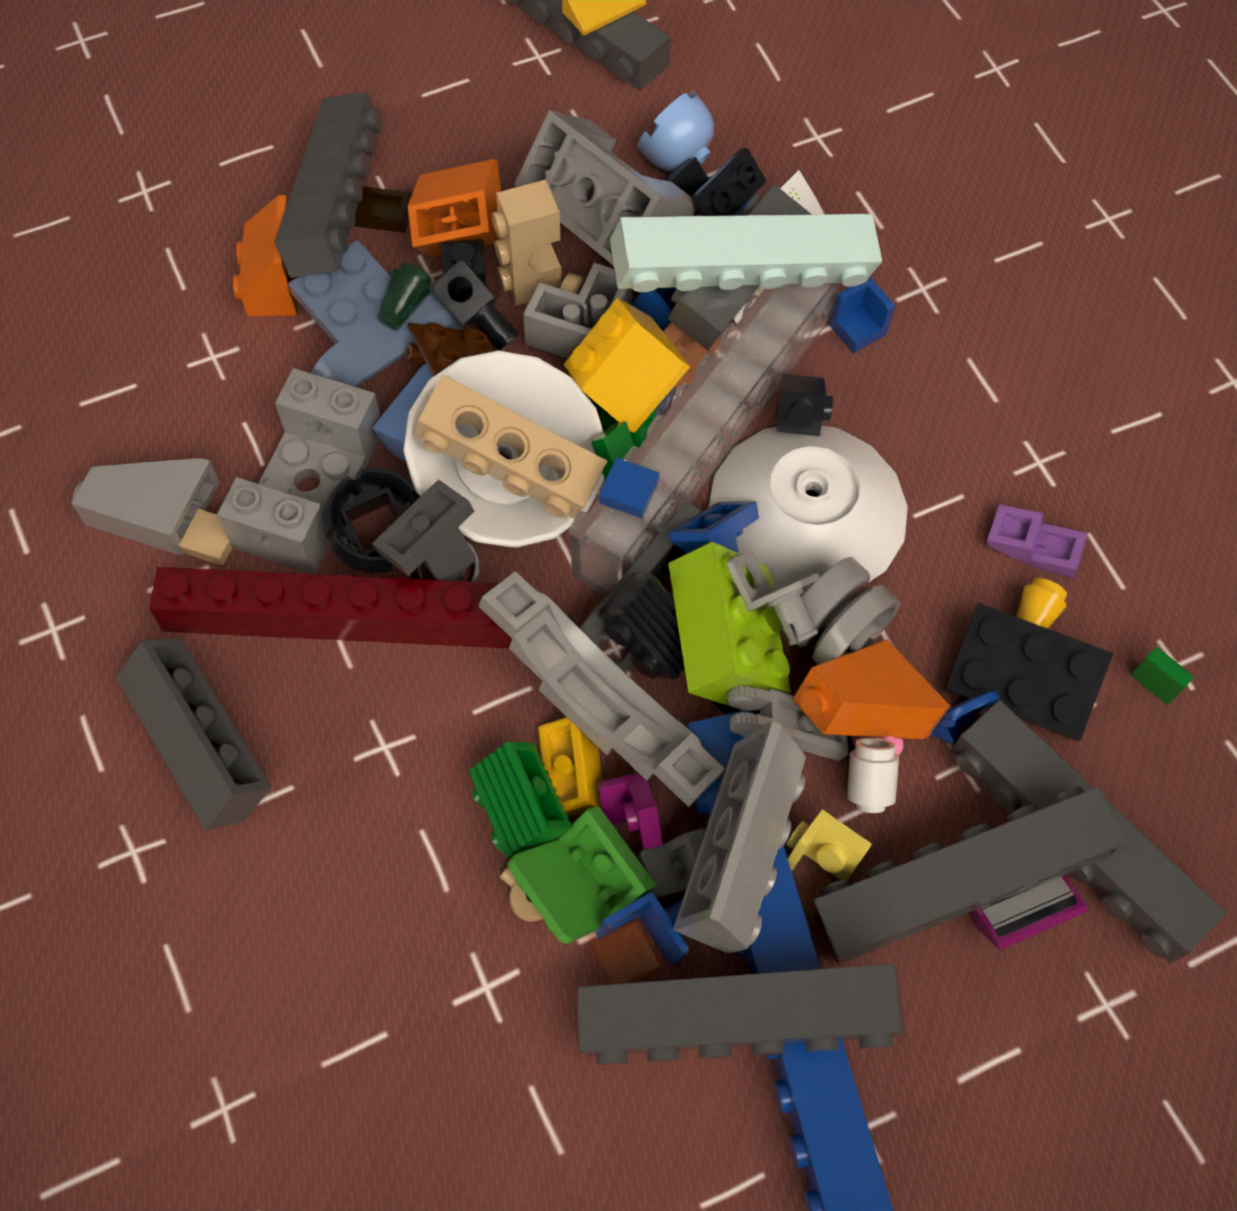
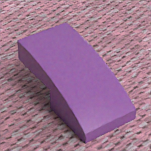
(1041, 545)

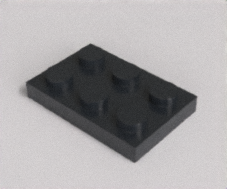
(1033, 669)

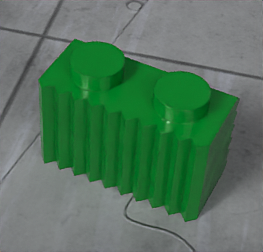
(518, 798)

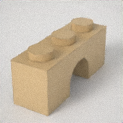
(526, 226)

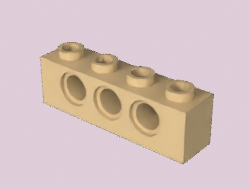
(496, 426)

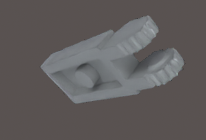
(782, 709)

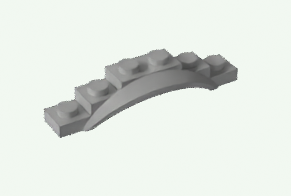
(597, 692)

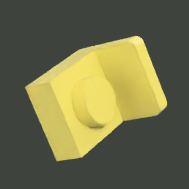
(828, 844)

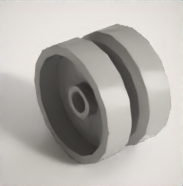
(846, 612)

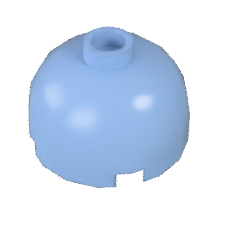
(680, 134)

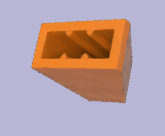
(871, 696)

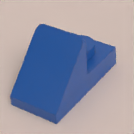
(716, 524)

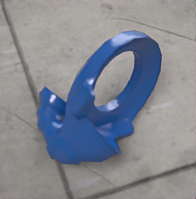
(948, 727)

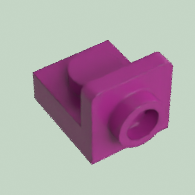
(632, 802)

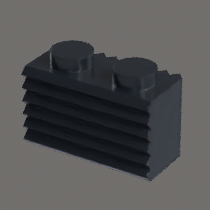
(645, 622)

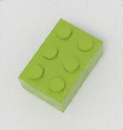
(717, 633)

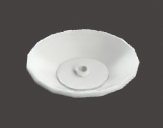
(532, 391)
(797, 534)

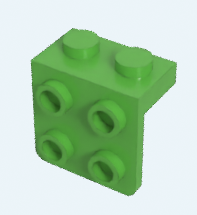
(581, 876)

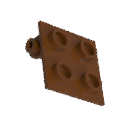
(443, 346)

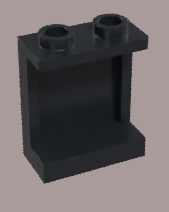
(725, 190)

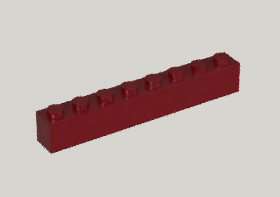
(324, 607)

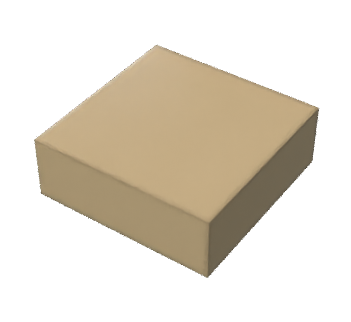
(206, 538)

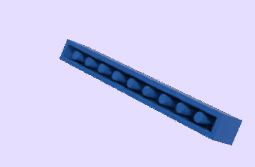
(813, 1086)

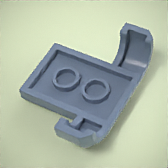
(347, 309)

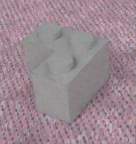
(561, 319)

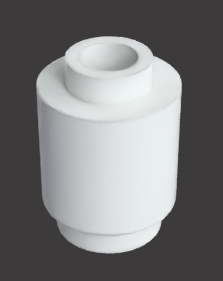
(873, 774)

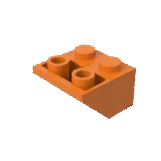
(454, 206)

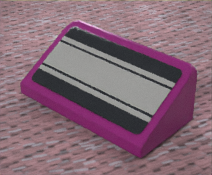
(1028, 912)

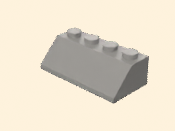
(743, 840)

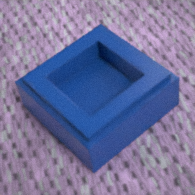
(629, 488)

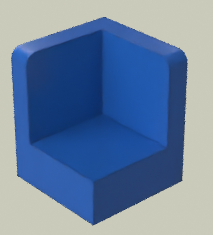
(861, 315)

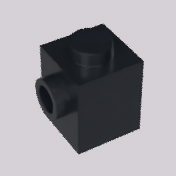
(472, 253)
(802, 405)

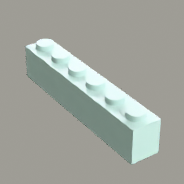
(744, 251)

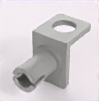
(785, 601)

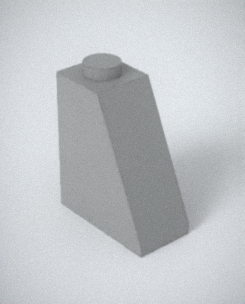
(146, 499)

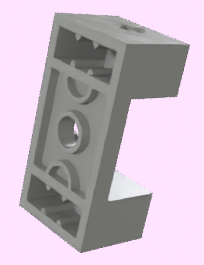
(578, 155)
(324, 439)

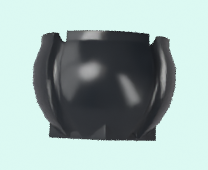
(357, 498)

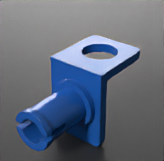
(656, 920)

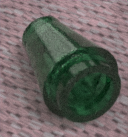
(403, 295)

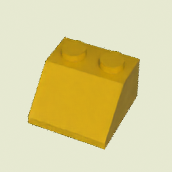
(626, 364)

